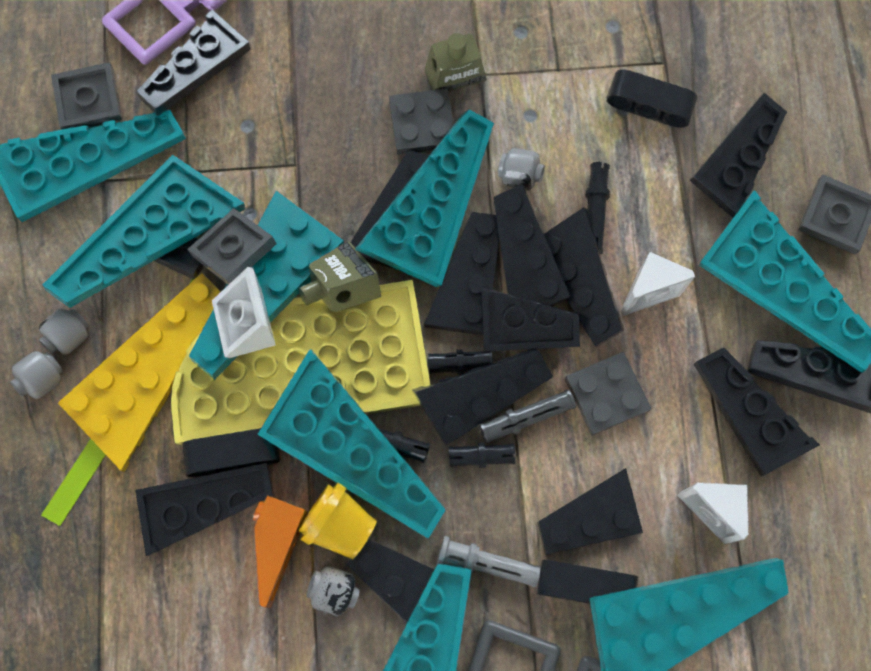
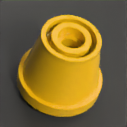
(337, 523)

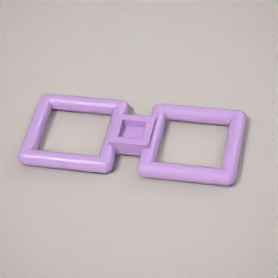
(178, 8)

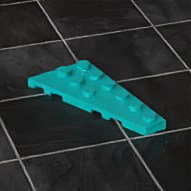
(71, 160)
(426, 216)
(156, 219)
(279, 272)
(780, 276)
(334, 436)
(673, 619)
(436, 624)

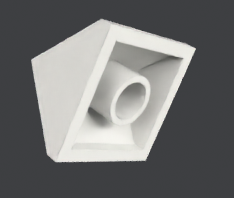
(656, 283)
(243, 316)
(720, 508)

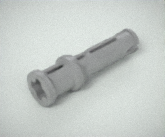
(475, 559)

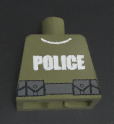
(454, 63)
(341, 279)

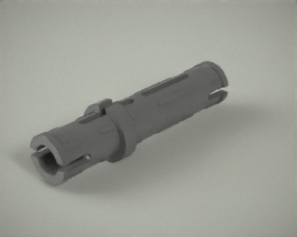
(516, 420)

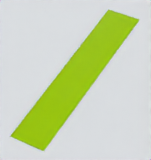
(74, 483)

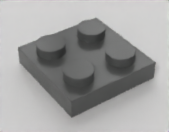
(86, 96)
(420, 119)
(837, 214)
(232, 246)
(607, 393)

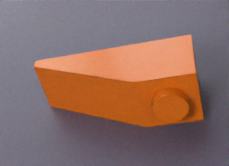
(274, 542)

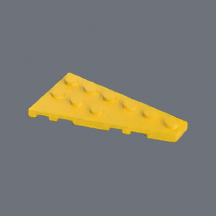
(136, 379)

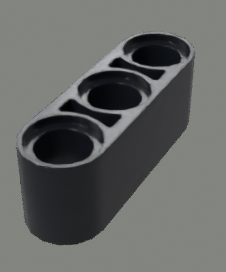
(651, 98)
(228, 453)
(581, 582)

